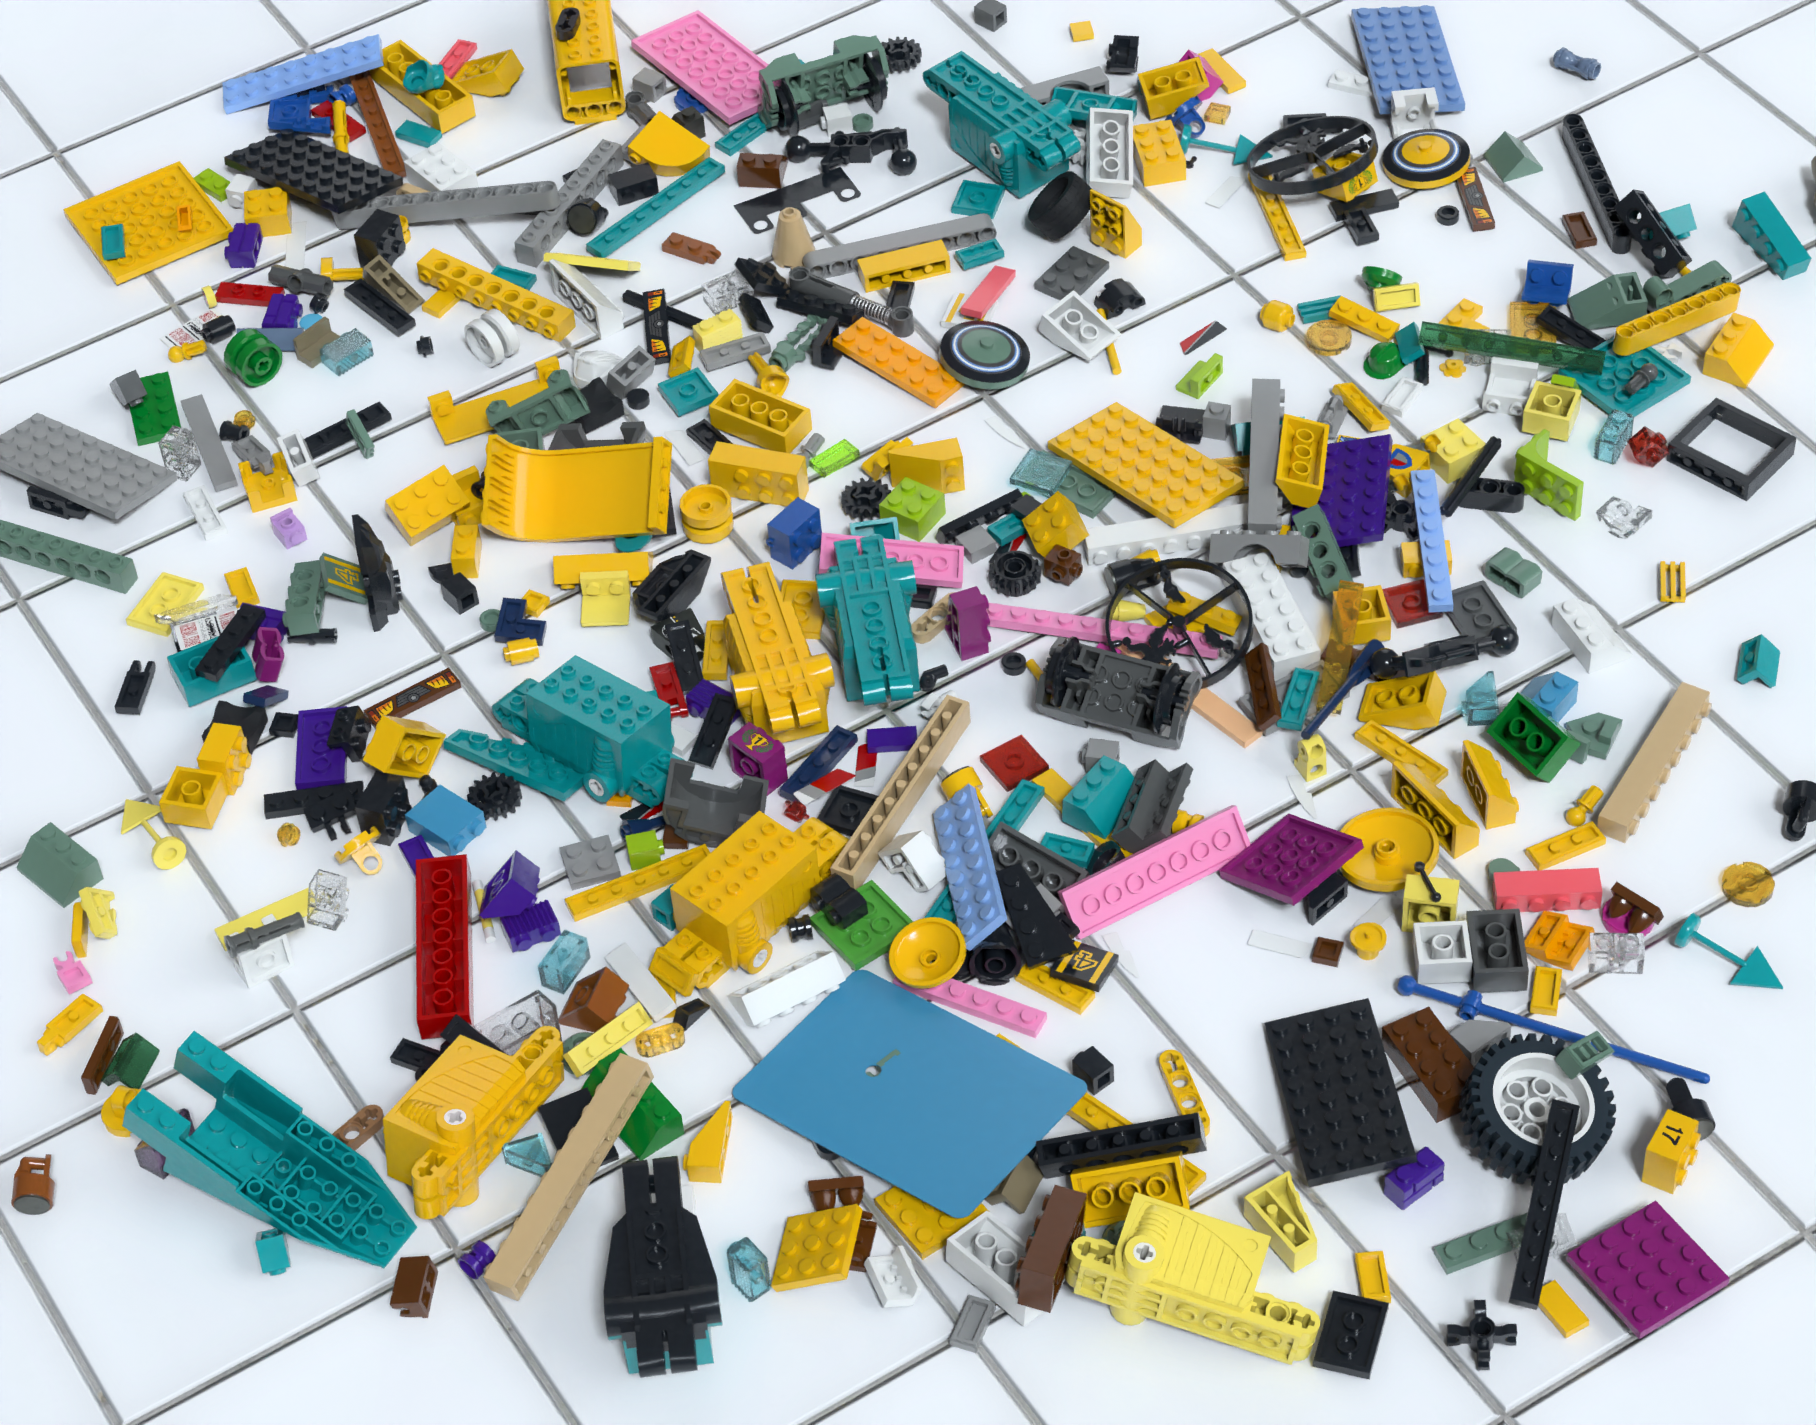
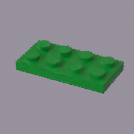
(157, 412)

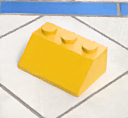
(1737, 351)
(1487, 786)

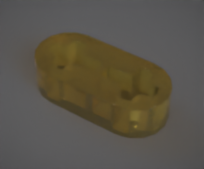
(660, 1040)

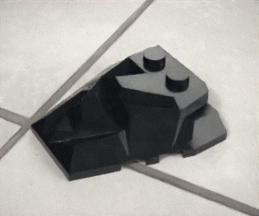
(377, 573)

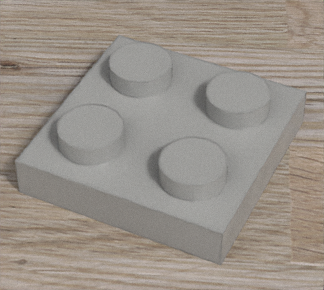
(590, 862)

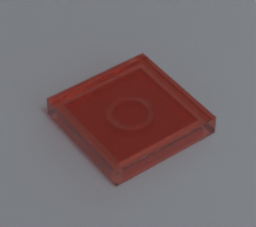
(1409, 604)
(1014, 762)

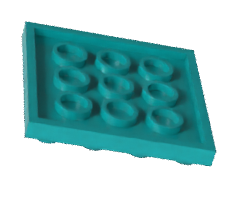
(1609, 388)

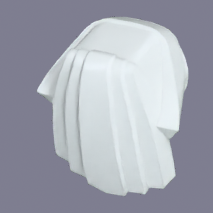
(593, 364)

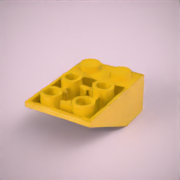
(1113, 225)

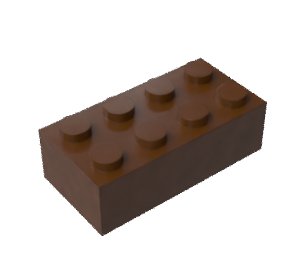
(1428, 1061)
(1049, 1249)

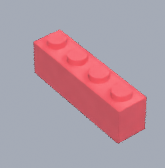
(1548, 890)

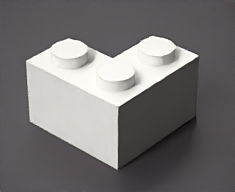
(915, 857)

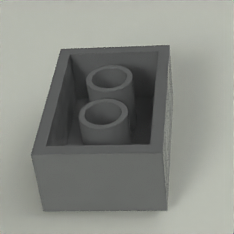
(1497, 950)

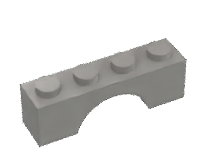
(1087, 80)
(1287, 550)

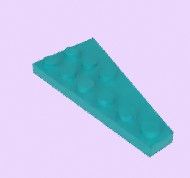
(517, 760)

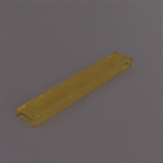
(1340, 641)

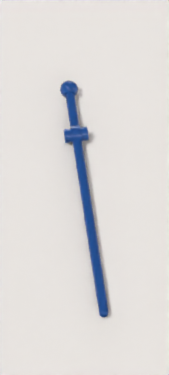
(1471, 1005)

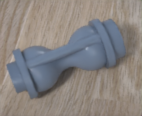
(1585, 67)

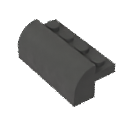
(1151, 805)

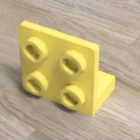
(605, 598)

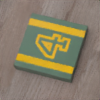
(342, 578)

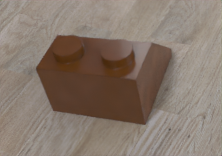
(761, 170)

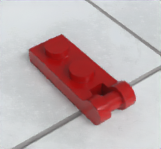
(669, 688)

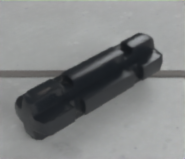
(1422, 368)

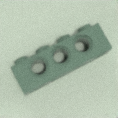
(1313, 521)
(305, 599)

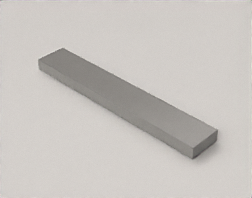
(209, 443)

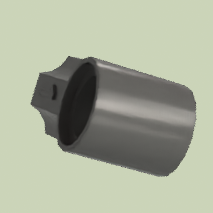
(638, 108)

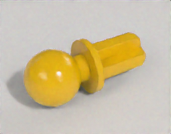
(178, 354)
(1577, 815)

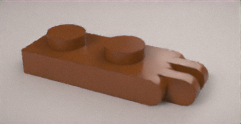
(690, 249)

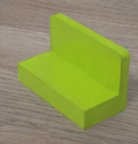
(1201, 376)

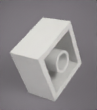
(1442, 952)

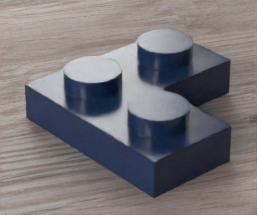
(514, 626)

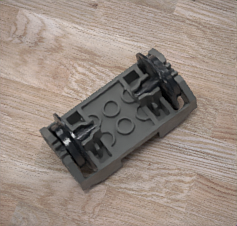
(1117, 692)

